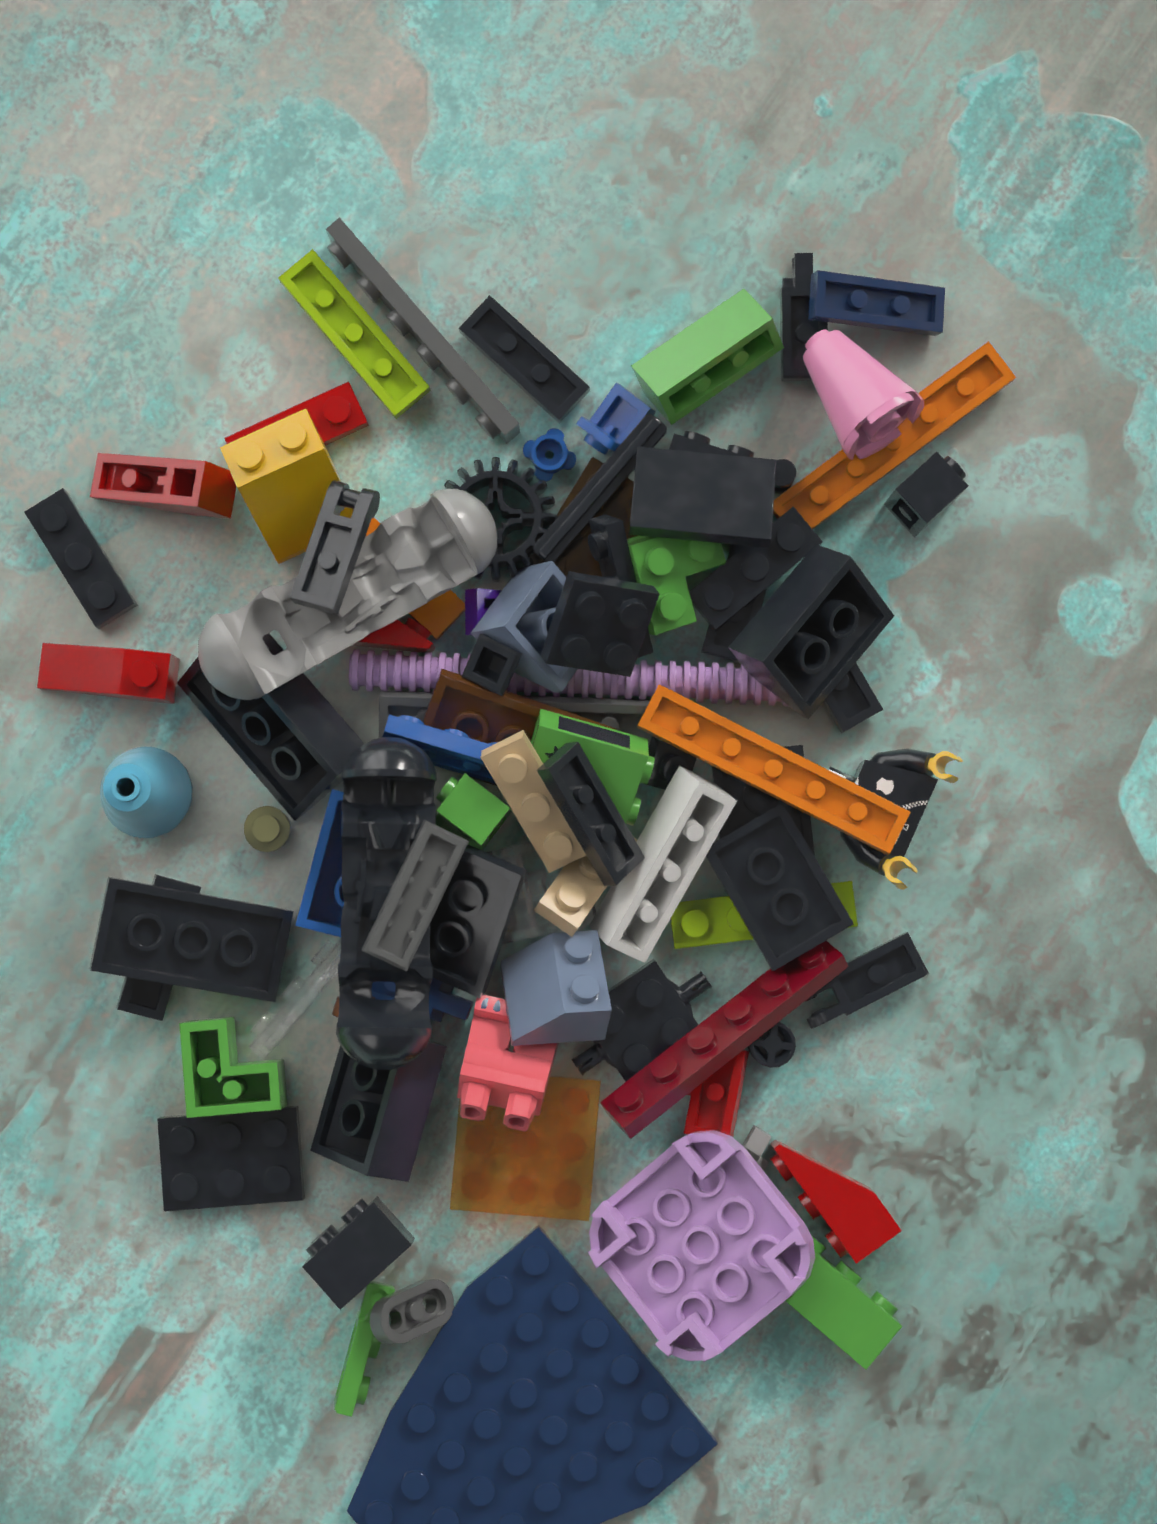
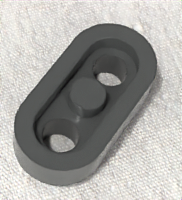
(408, 1313)

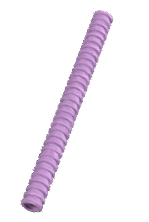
(686, 680)

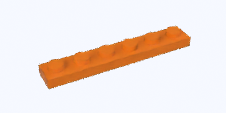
(945, 404)
(773, 769)

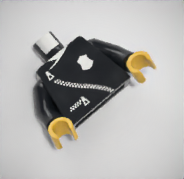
(907, 781)

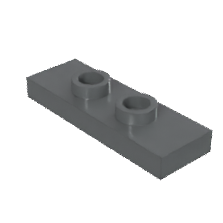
(415, 895)

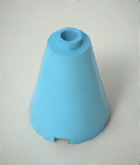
(159, 796)

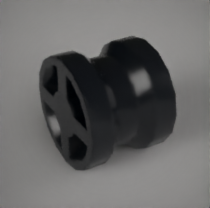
(778, 1051)

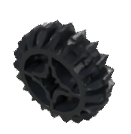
(516, 517)

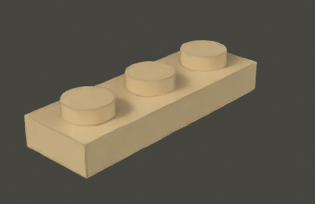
(514, 769)

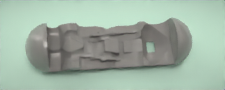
(397, 571)

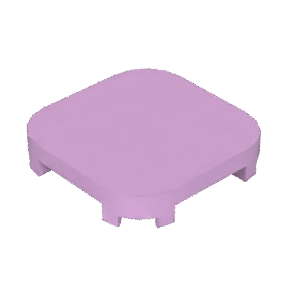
(702, 1245)

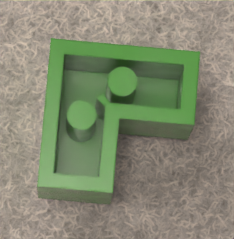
(665, 565)
(470, 811)
(215, 1078)

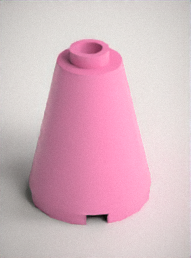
(858, 393)

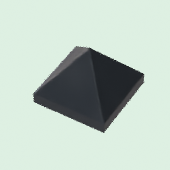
(492, 664)

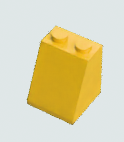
(283, 481)

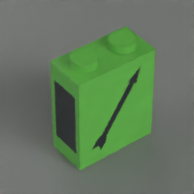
(616, 756)

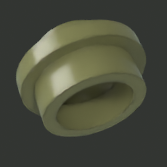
(267, 828)

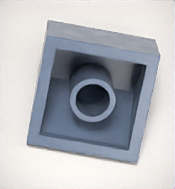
(522, 621)
(557, 990)

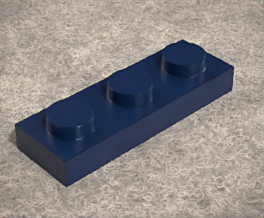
(876, 303)

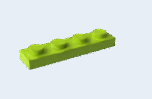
(354, 334)
(718, 922)

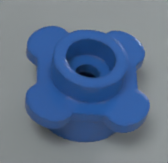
(554, 442)

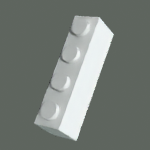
(673, 850)

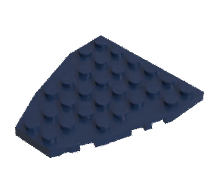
(529, 1410)

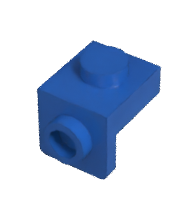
(614, 419)

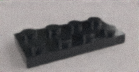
(191, 939)

